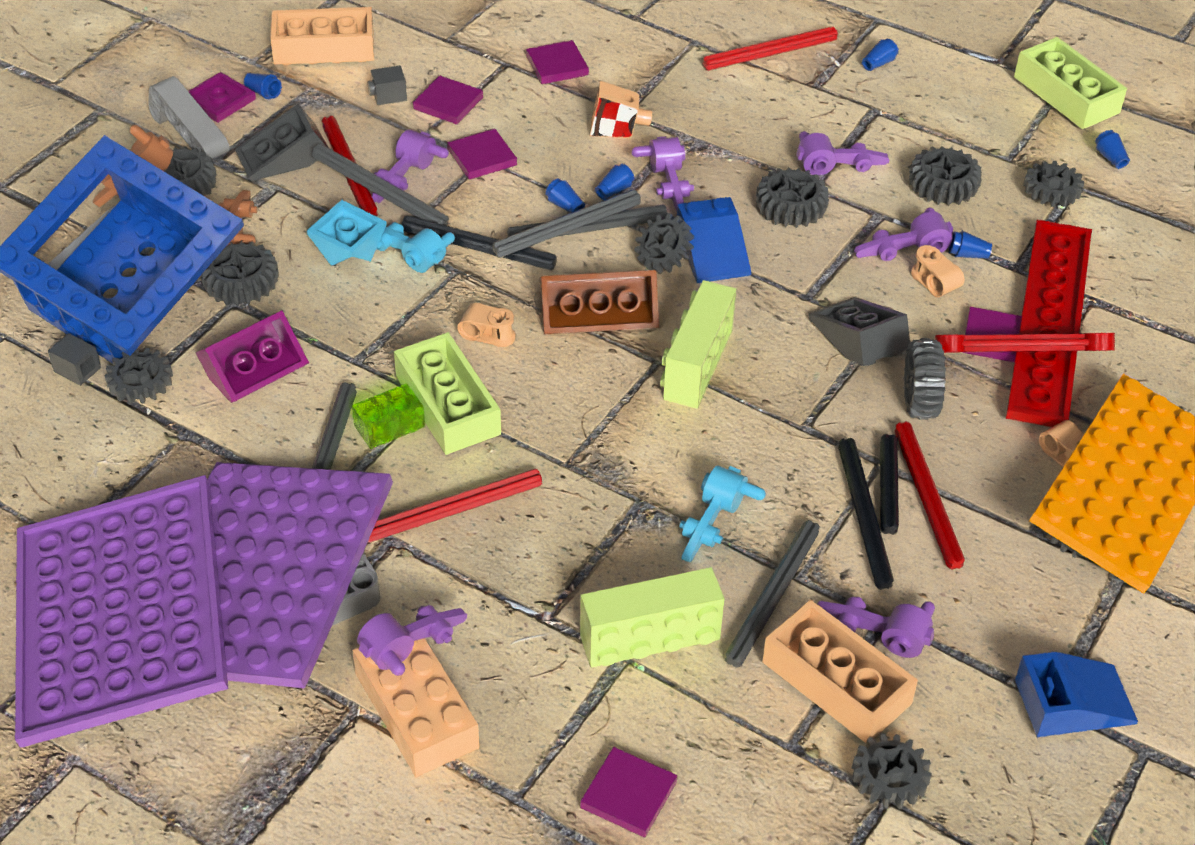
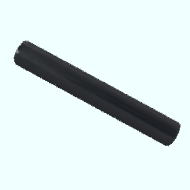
(889, 484)

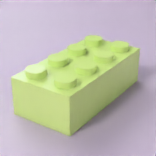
(1070, 82)
(698, 344)
(453, 396)
(651, 617)

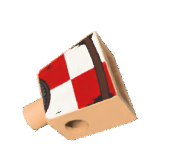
(617, 112)

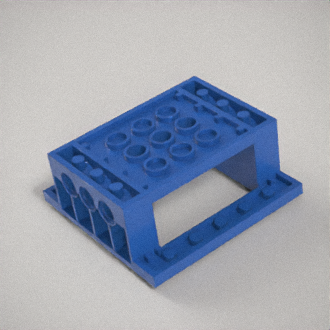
(151, 213)

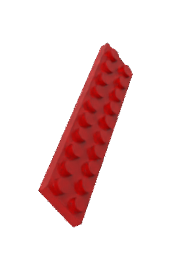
(1051, 305)

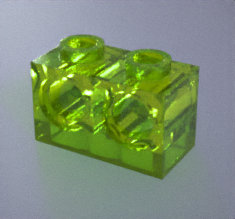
(388, 416)

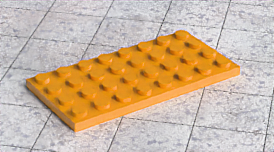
(1126, 485)

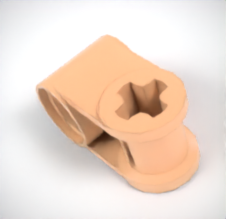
(936, 271)
(485, 323)
(1060, 441)

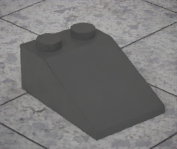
(281, 145)
(863, 329)

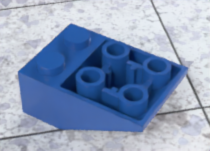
(1072, 694)

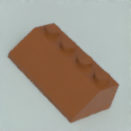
(599, 302)

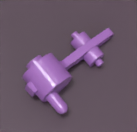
(411, 150)
(820, 155)
(667, 156)
(925, 229)
(902, 632)
(391, 643)

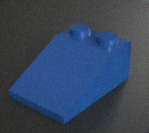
(718, 240)

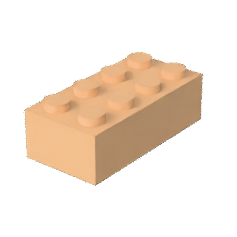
(322, 35)
(839, 671)
(420, 709)

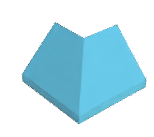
(347, 233)

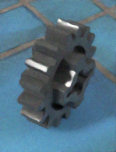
(1053, 183)
(664, 243)
(139, 376)
(894, 773)

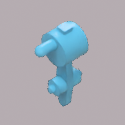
(419, 251)
(723, 491)

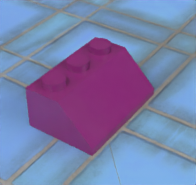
(253, 357)

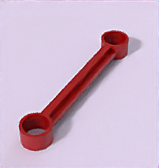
(1027, 342)

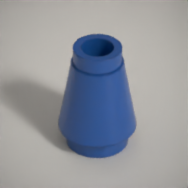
(881, 54)
(265, 85)
(1112, 148)
(615, 181)
(563, 196)
(969, 246)

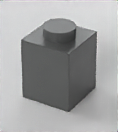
(387, 85)
(74, 359)

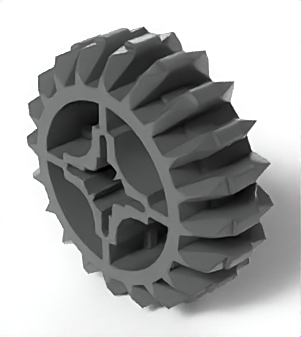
(193, 169)
(945, 175)
(792, 197)
(241, 274)
(924, 378)

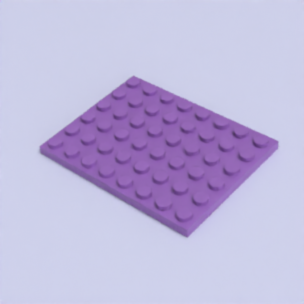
(286, 561)
(117, 612)

